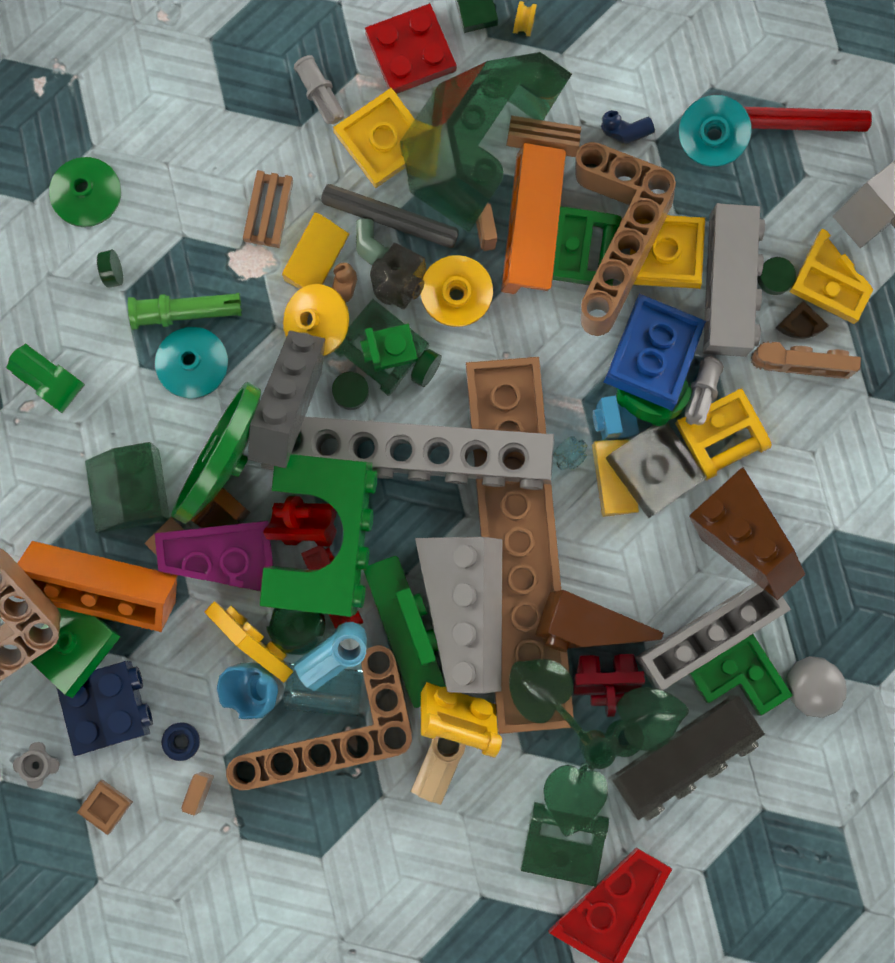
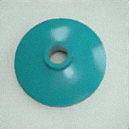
(715, 113)
(203, 375)

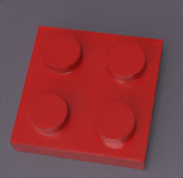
(410, 49)

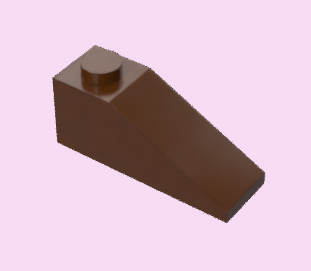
(579, 623)

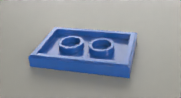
(655, 352)

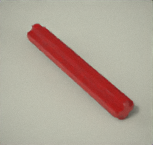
(809, 119)

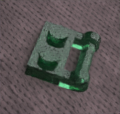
(378, 318)
(563, 857)

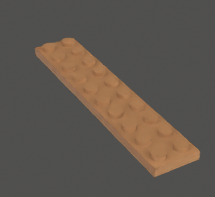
(510, 398)

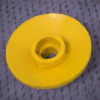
(461, 274)
(328, 314)

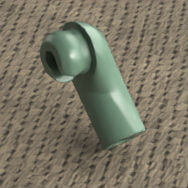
(366, 245)

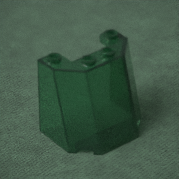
(443, 141)

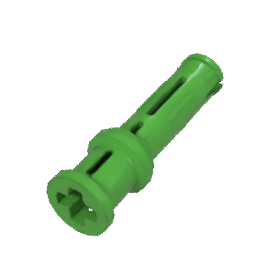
(166, 310)

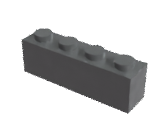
(286, 399)

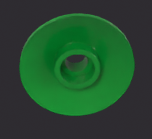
(93, 204)

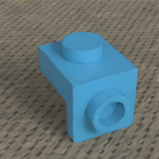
(613, 420)

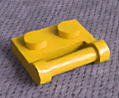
(723, 420)
(460, 719)

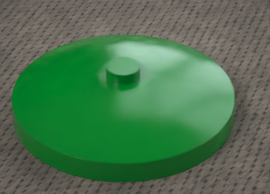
(221, 455)

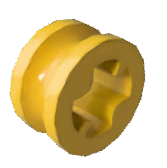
(524, 18)

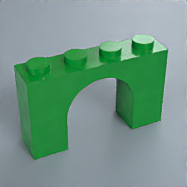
(336, 586)

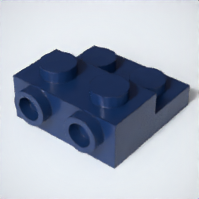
(106, 709)

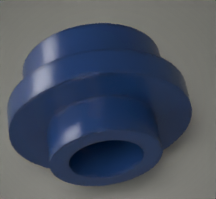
(169, 745)

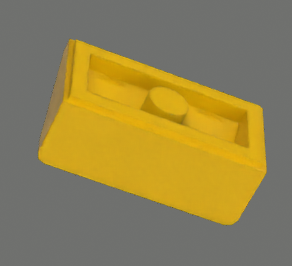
(315, 252)
(613, 494)

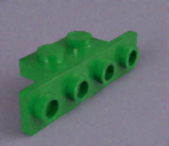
(404, 627)

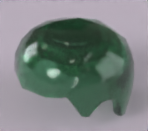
(296, 630)

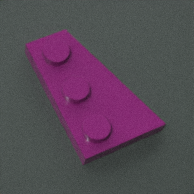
(217, 553)

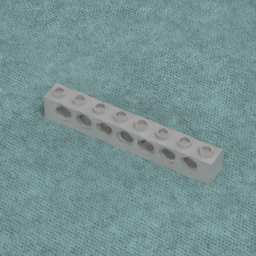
(535, 447)

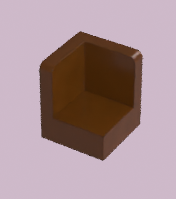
(221, 511)

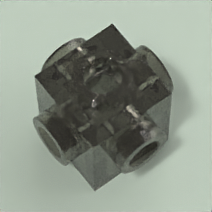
(398, 276)

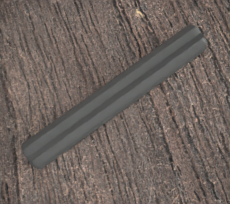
(390, 216)

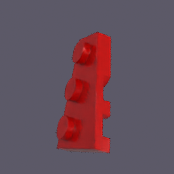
(614, 910)

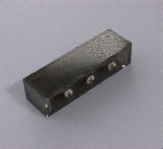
(689, 755)

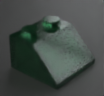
(127, 487)

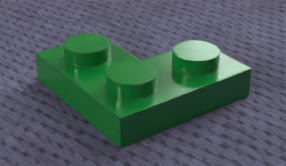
(742, 666)

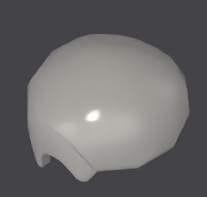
(816, 687)

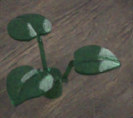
(574, 793)

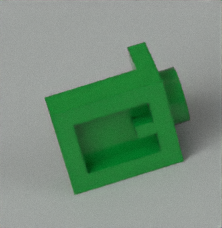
(389, 347)

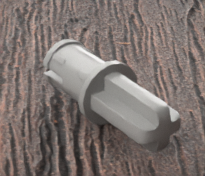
(319, 89)
(703, 391)

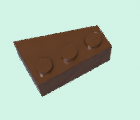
(748, 535)

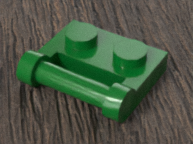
(574, 243)

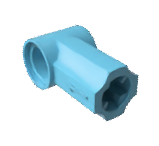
(330, 657)

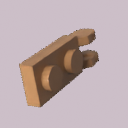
(804, 361)

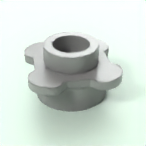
(24, 765)

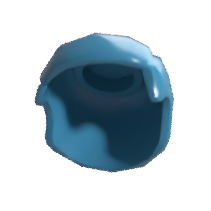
(247, 690)

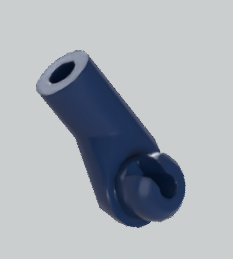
(626, 132)

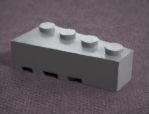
(870, 208)
(465, 608)

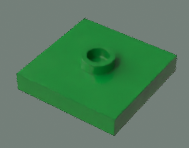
(78, 651)

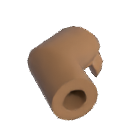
(345, 280)

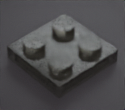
(655, 468)

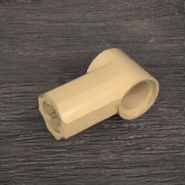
(436, 772)

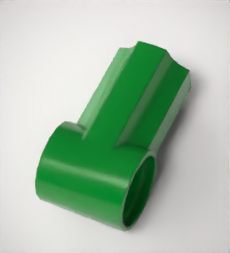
(50, 381)

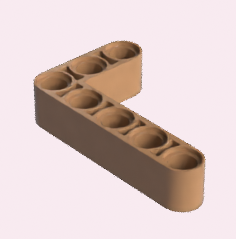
(630, 234)
(22, 617)
(337, 742)

